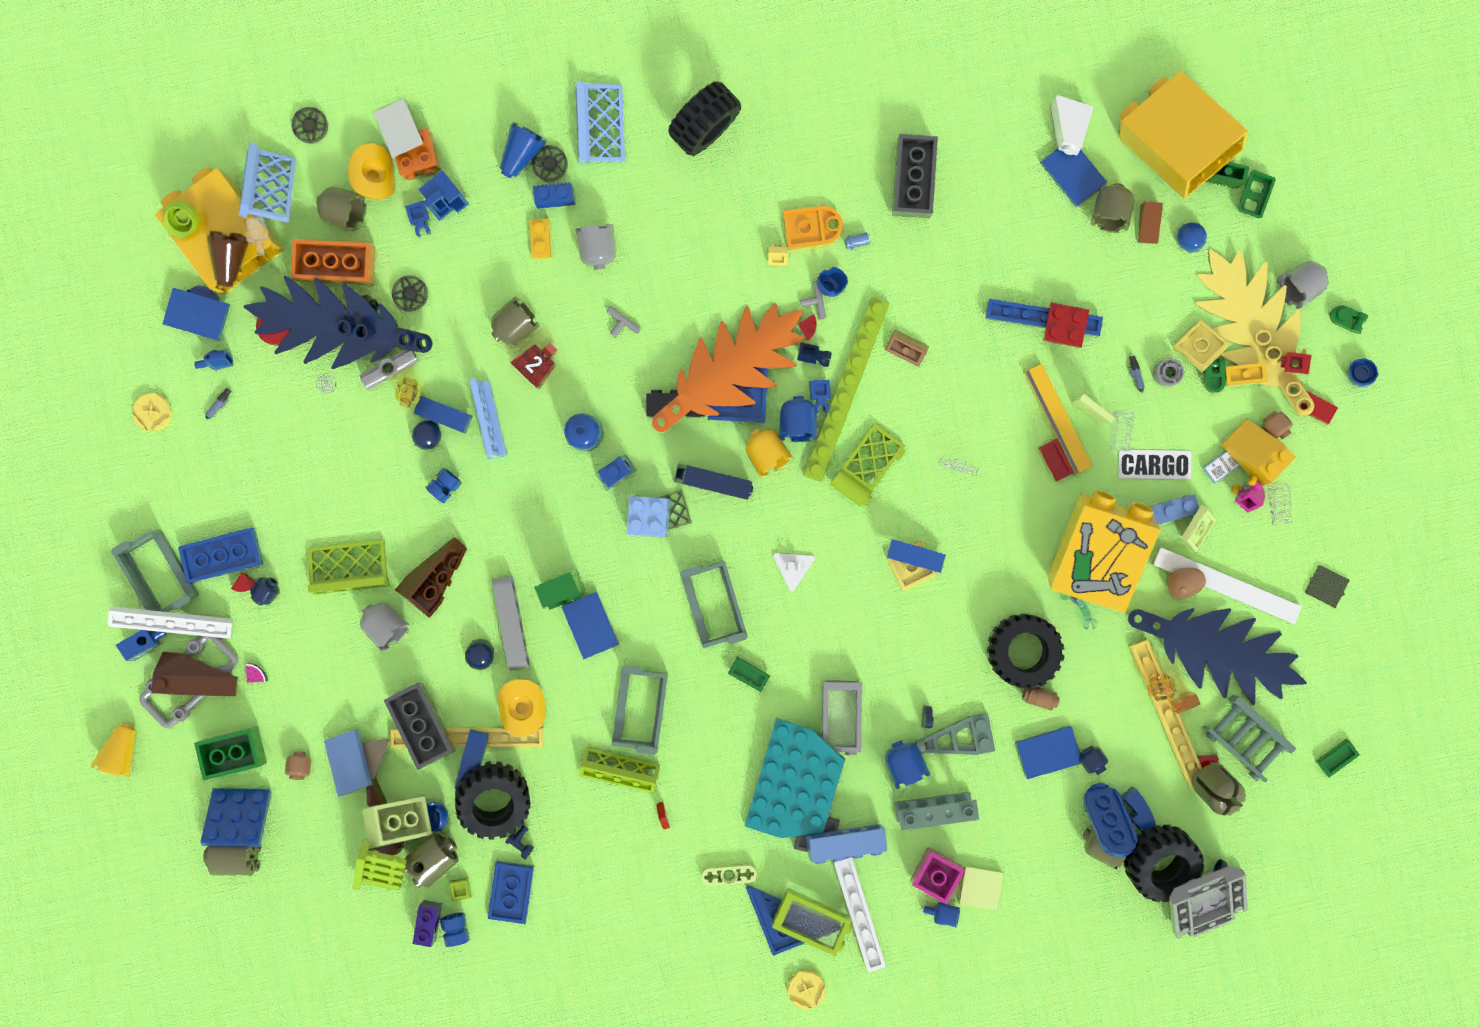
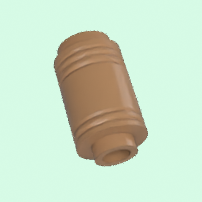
(1041, 698)

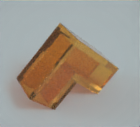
(1185, 702)

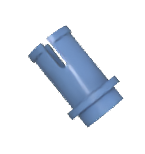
(856, 241)

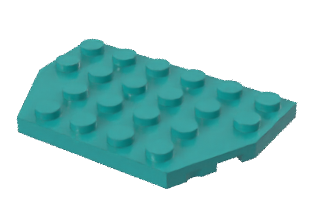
(795, 783)

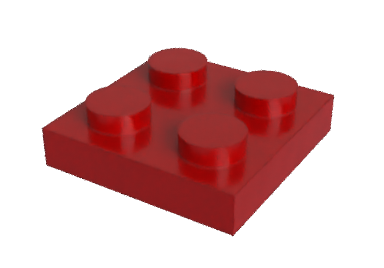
(1065, 325)

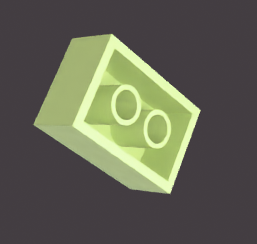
(396, 822)

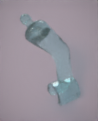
(1084, 609)

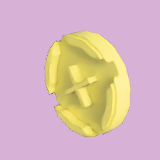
(152, 412)
(806, 989)

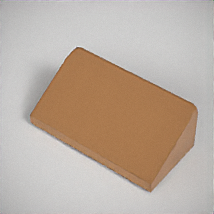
(907, 348)

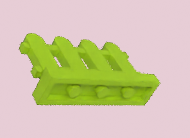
(378, 869)

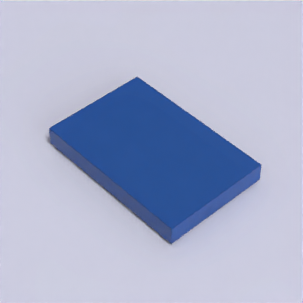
(1074, 175)
(196, 314)
(590, 625)
(1048, 752)
(510, 892)

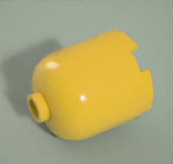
(766, 451)

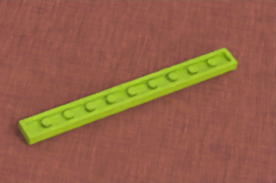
(846, 389)

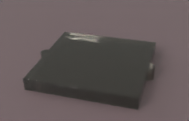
(1327, 586)

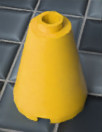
(117, 752)

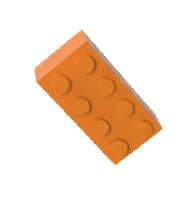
(333, 262)

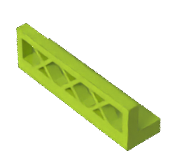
(619, 776)

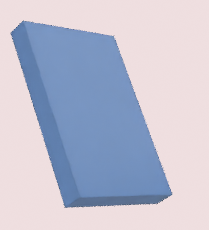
(348, 762)

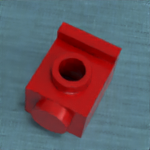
(1304, 363)

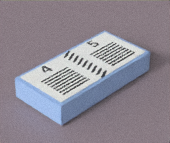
(1220, 467)

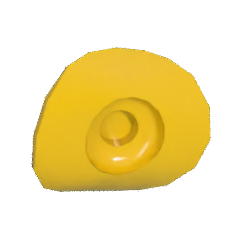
(372, 172)
(521, 707)

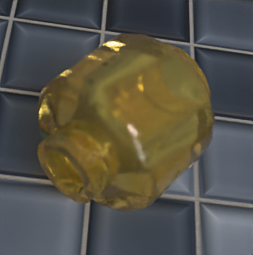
(408, 392)
(1162, 687)

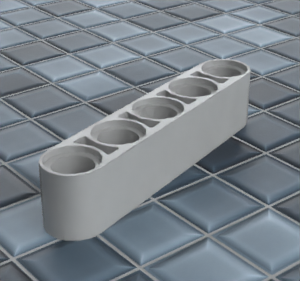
(510, 622)

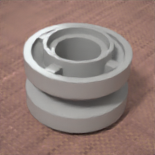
(1177, 372)

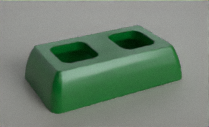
(1261, 199)

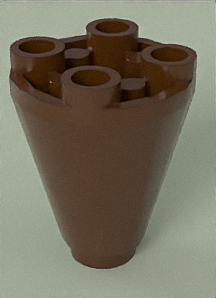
(226, 255)

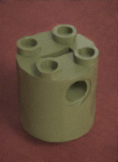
(232, 860)
(431, 860)

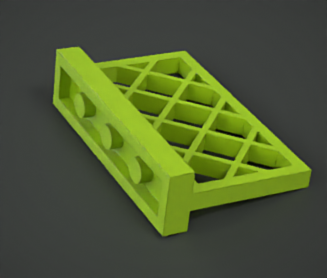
(351, 583)

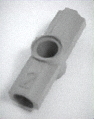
(378, 375)

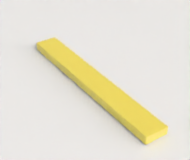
(1170, 721)
(497, 737)

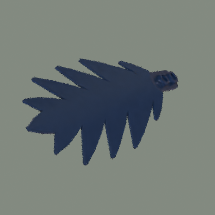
(333, 324)
(1198, 643)

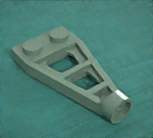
(980, 732)

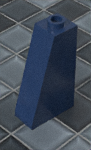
(713, 481)

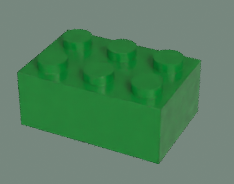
(555, 591)
(230, 753)

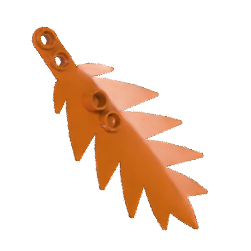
(733, 364)

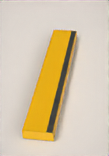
(1058, 419)

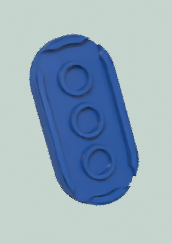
(1110, 820)

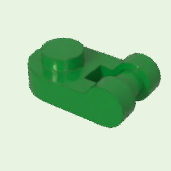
(1342, 315)
(1215, 381)

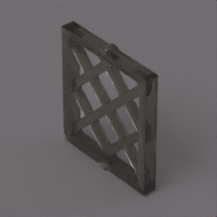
(681, 494)

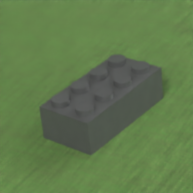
(914, 176)
(419, 725)

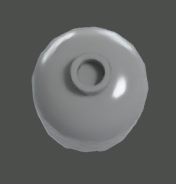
(596, 245)
(1304, 283)
(383, 625)

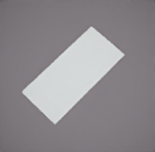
(398, 128)

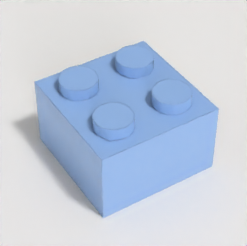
(648, 516)

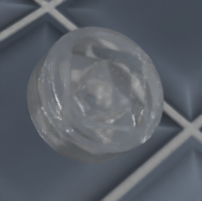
(326, 383)

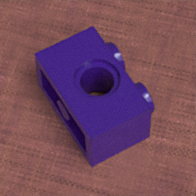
(427, 923)

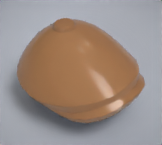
(1185, 582)

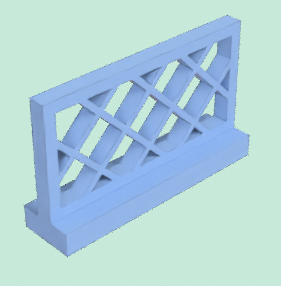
(583, 119)
(249, 184)
(488, 418)

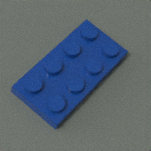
(220, 555)

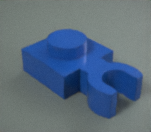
(418, 216)
(820, 391)

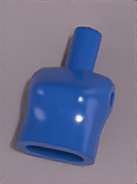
(215, 360)
(944, 914)

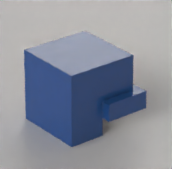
(442, 196)

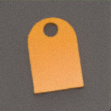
(809, 227)

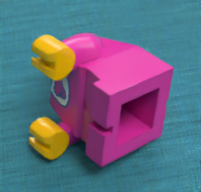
(1251, 495)

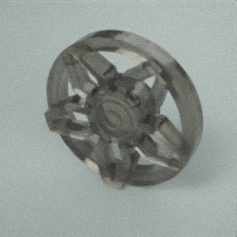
(309, 125)
(550, 163)
(410, 293)

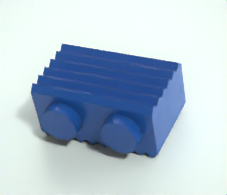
(554, 195)

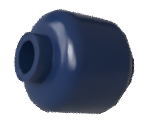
(264, 591)
(1093, 760)

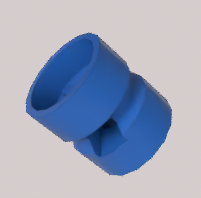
(443, 485)
(454, 929)

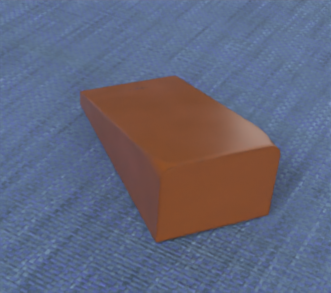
(1150, 222)

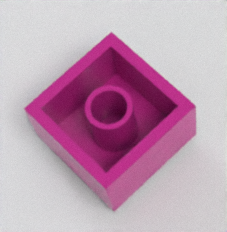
(937, 875)

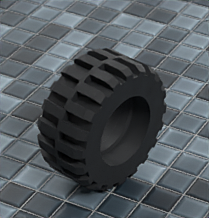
(704, 118)
(1049, 660)
(497, 822)
(1152, 847)

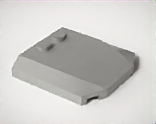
(1208, 901)

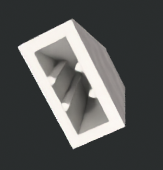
(1070, 123)

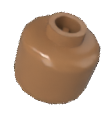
(1277, 425)
(298, 766)

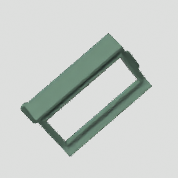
(137, 581)
(731, 638)
(640, 746)

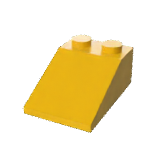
(1258, 452)

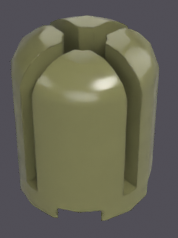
(1219, 789)

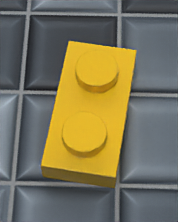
(540, 238)
(1246, 374)

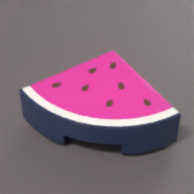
(255, 673)

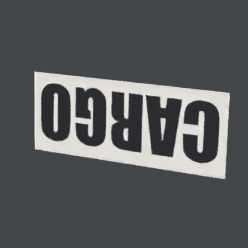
(1154, 464)

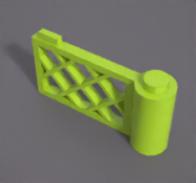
(856, 488)

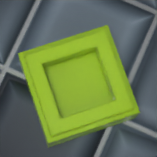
(460, 889)

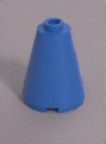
(519, 149)

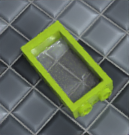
(812, 922)

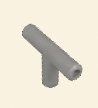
(818, 300)
(622, 321)

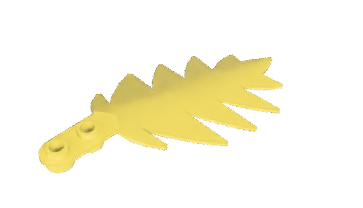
(1255, 324)

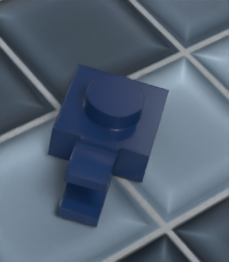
(811, 353)

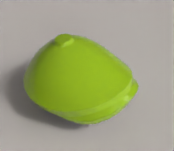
(180, 219)

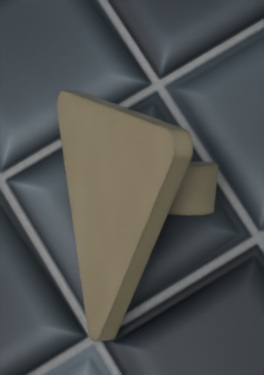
(374, 755)

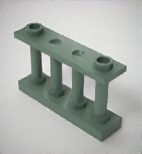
(1267, 732)
(936, 810)

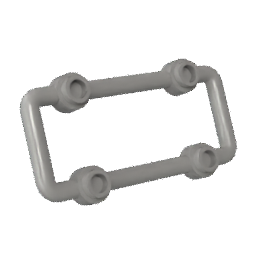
(183, 712)

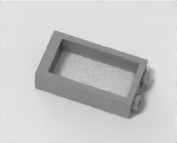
(842, 715)

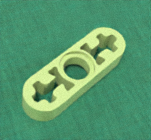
(714, 869)

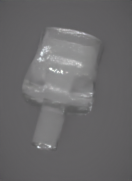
(257, 233)

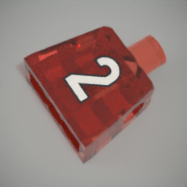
(536, 364)

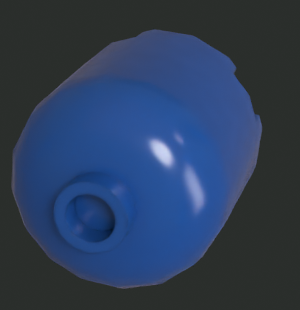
(798, 420)
(583, 432)
(905, 764)

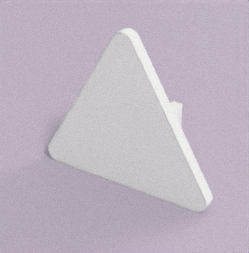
(793, 567)

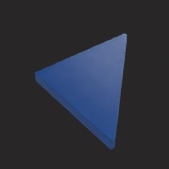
(766, 908)

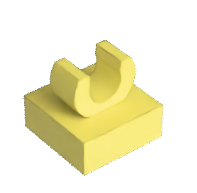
(778, 255)

